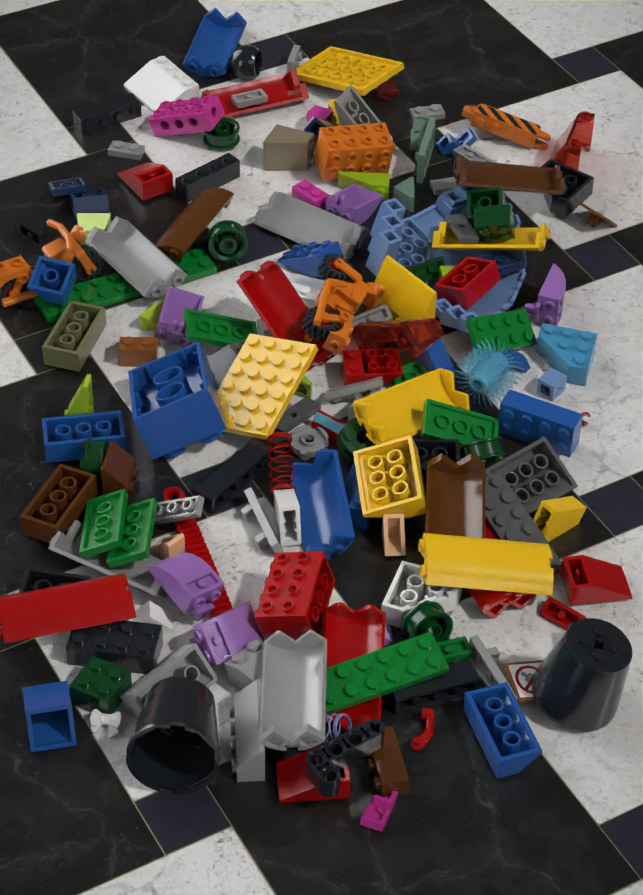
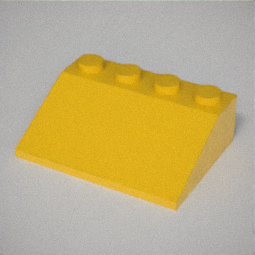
(405, 293)
(390, 479)

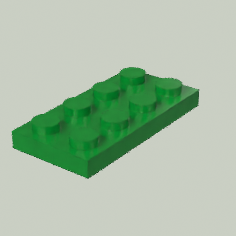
(509, 326)
(215, 328)
(452, 422)
(103, 523)
(136, 534)

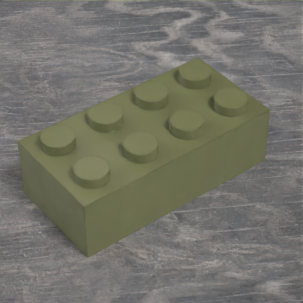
(74, 336)

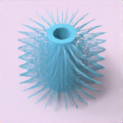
(488, 372)

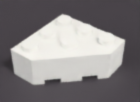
(409, 591)

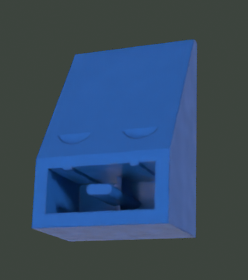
(308, 257)

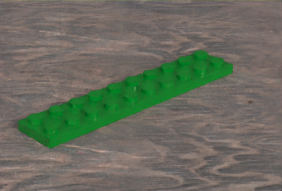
(115, 288)

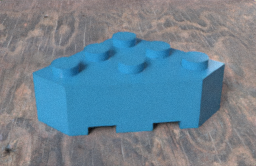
(567, 351)

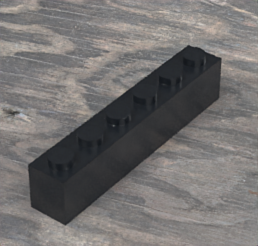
(237, 472)

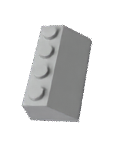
(184, 662)
(249, 753)

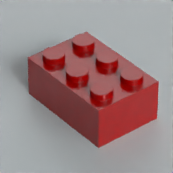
(468, 281)

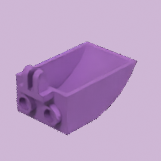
(353, 203)
(550, 299)
(171, 320)
(189, 583)
(226, 633)

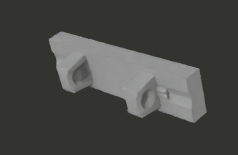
(255, 510)
(486, 662)

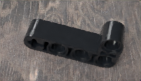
(326, 760)

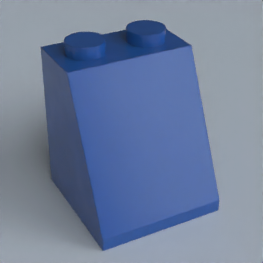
(49, 716)

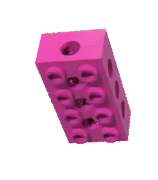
(186, 116)

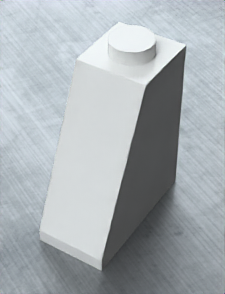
(287, 517)

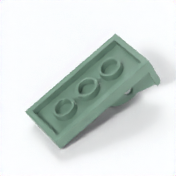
(423, 144)

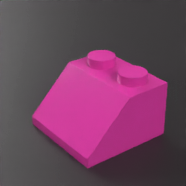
(310, 194)

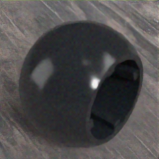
(246, 62)

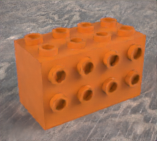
(353, 149)

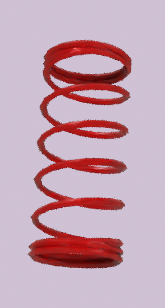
(284, 444)

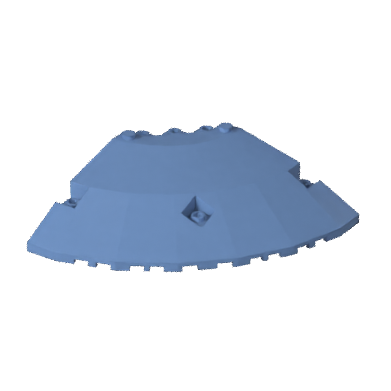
(411, 242)

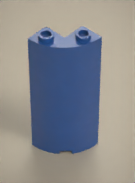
(214, 44)
(323, 504)

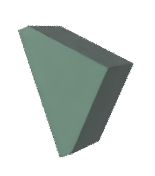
(405, 193)

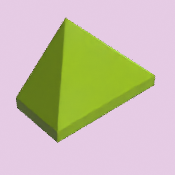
(150, 317)

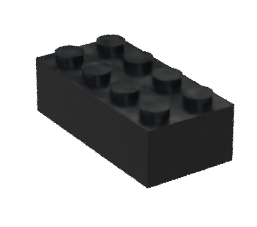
(122, 643)

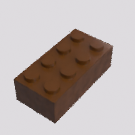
(58, 503)

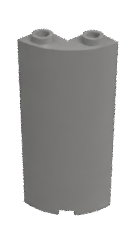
(309, 224)
(136, 258)
(136, 571)
(293, 691)

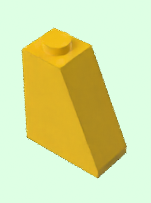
(558, 516)

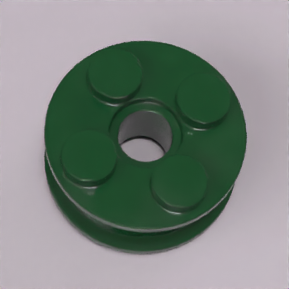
(223, 136)
(225, 231)
(348, 442)
(486, 450)
(94, 456)
(426, 618)

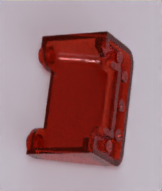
(574, 139)
(411, 334)

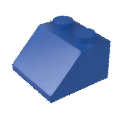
(53, 280)

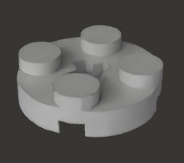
(317, 440)

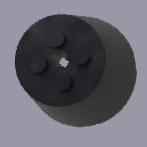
(584, 675)
(175, 737)

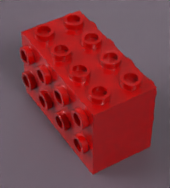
(295, 594)

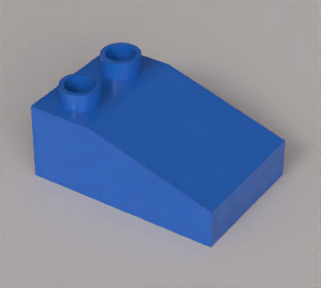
(176, 402)

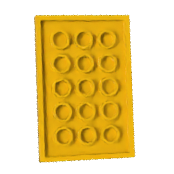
(341, 67)
(263, 383)

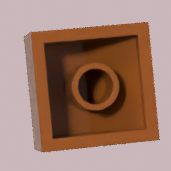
(138, 350)

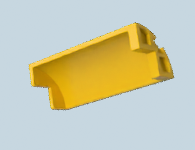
(525, 240)
(399, 408)
(486, 564)

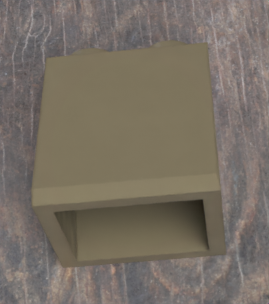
(288, 150)

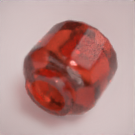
(387, 90)

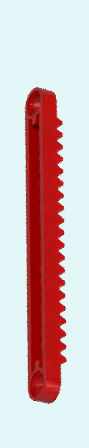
(196, 545)

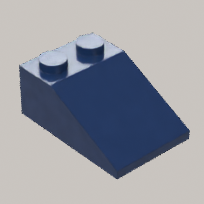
(90, 202)

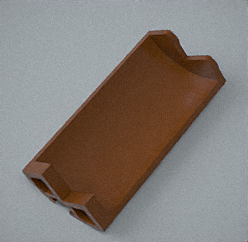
(509, 177)
(193, 222)
(455, 496)

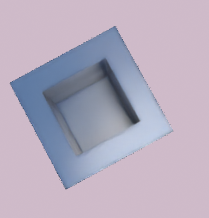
(551, 384)

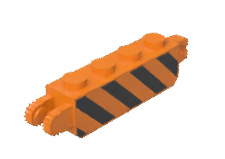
(506, 126)

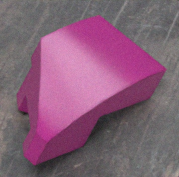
(378, 811)

